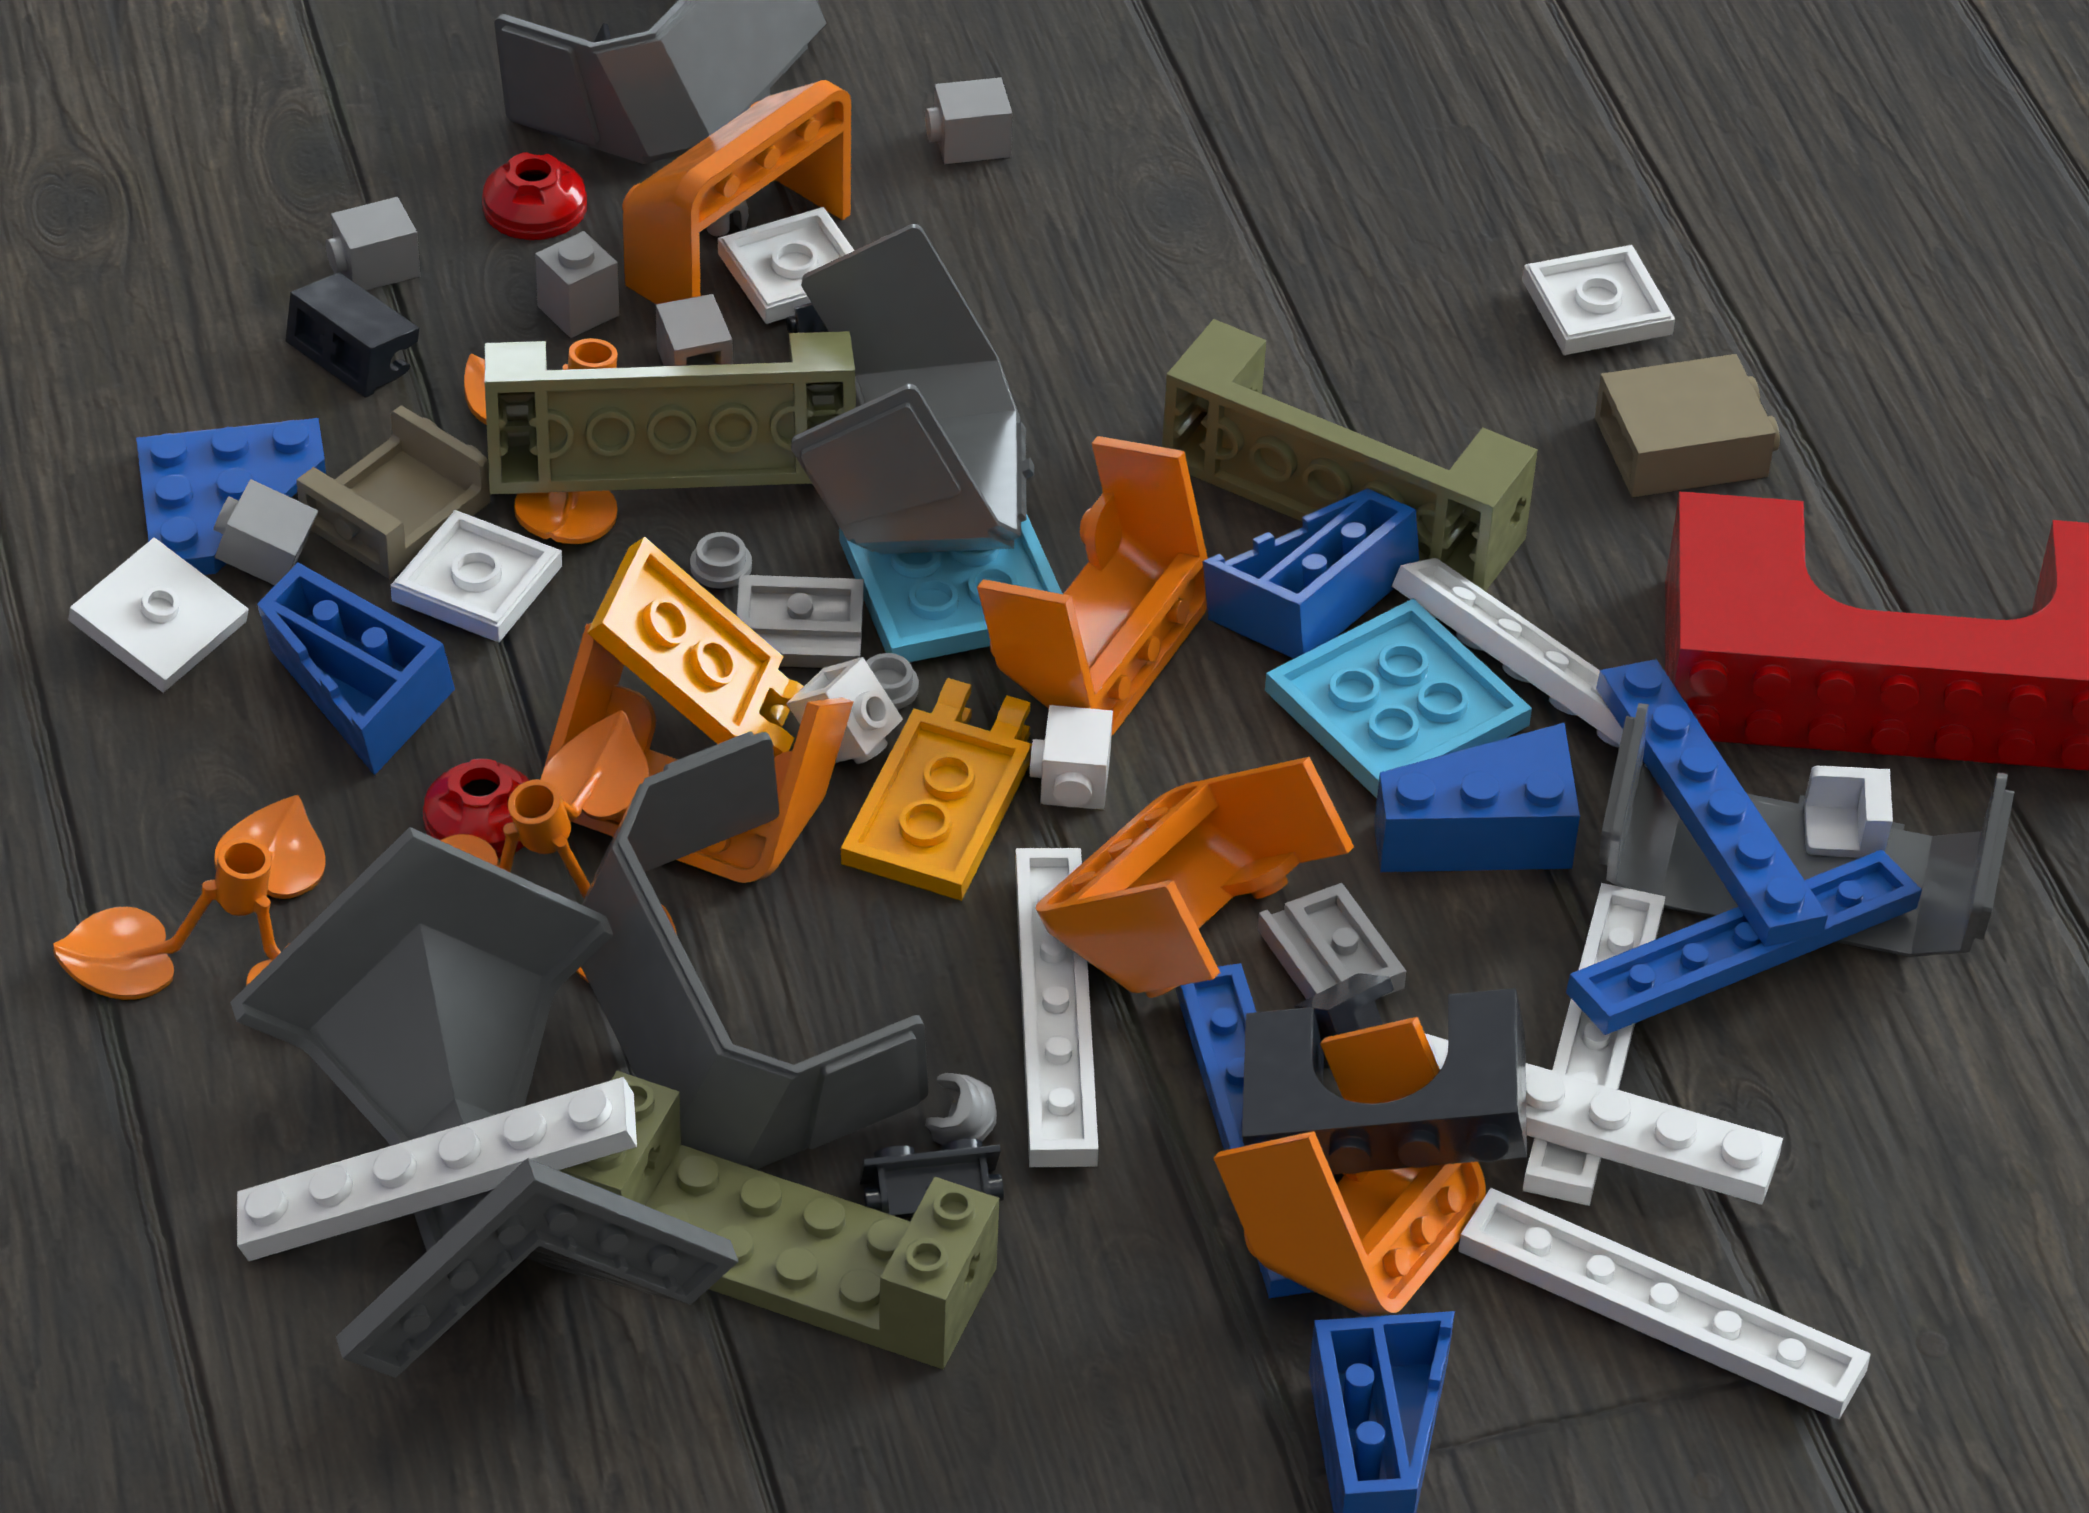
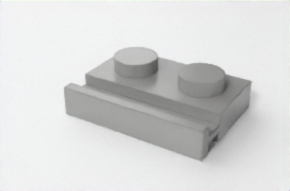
(805, 618)
(1327, 941)

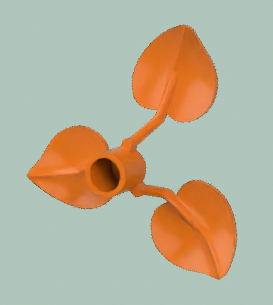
(556, 515)
(588, 775)
(265, 854)

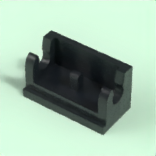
(349, 332)

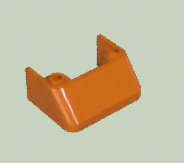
(785, 137)
(1129, 602)
(800, 773)
(1179, 861)
(1373, 1231)

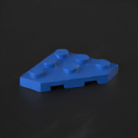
(195, 472)

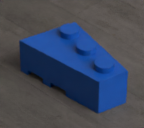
(1316, 578)
(355, 662)
(1481, 808)
(1378, 1405)

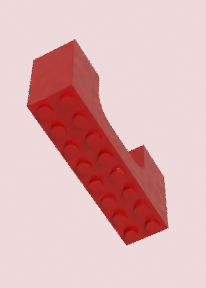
(1791, 667)

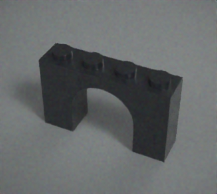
(1461, 1116)

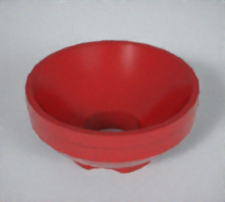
(534, 207)
(454, 812)

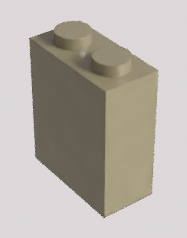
(1685, 425)

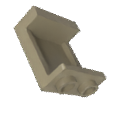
(397, 493)

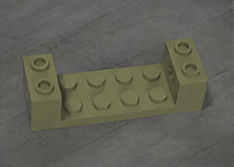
(658, 422)
(1303, 463)
(811, 1251)

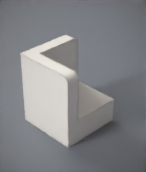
(1847, 811)

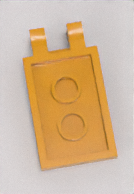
(693, 649)
(941, 795)

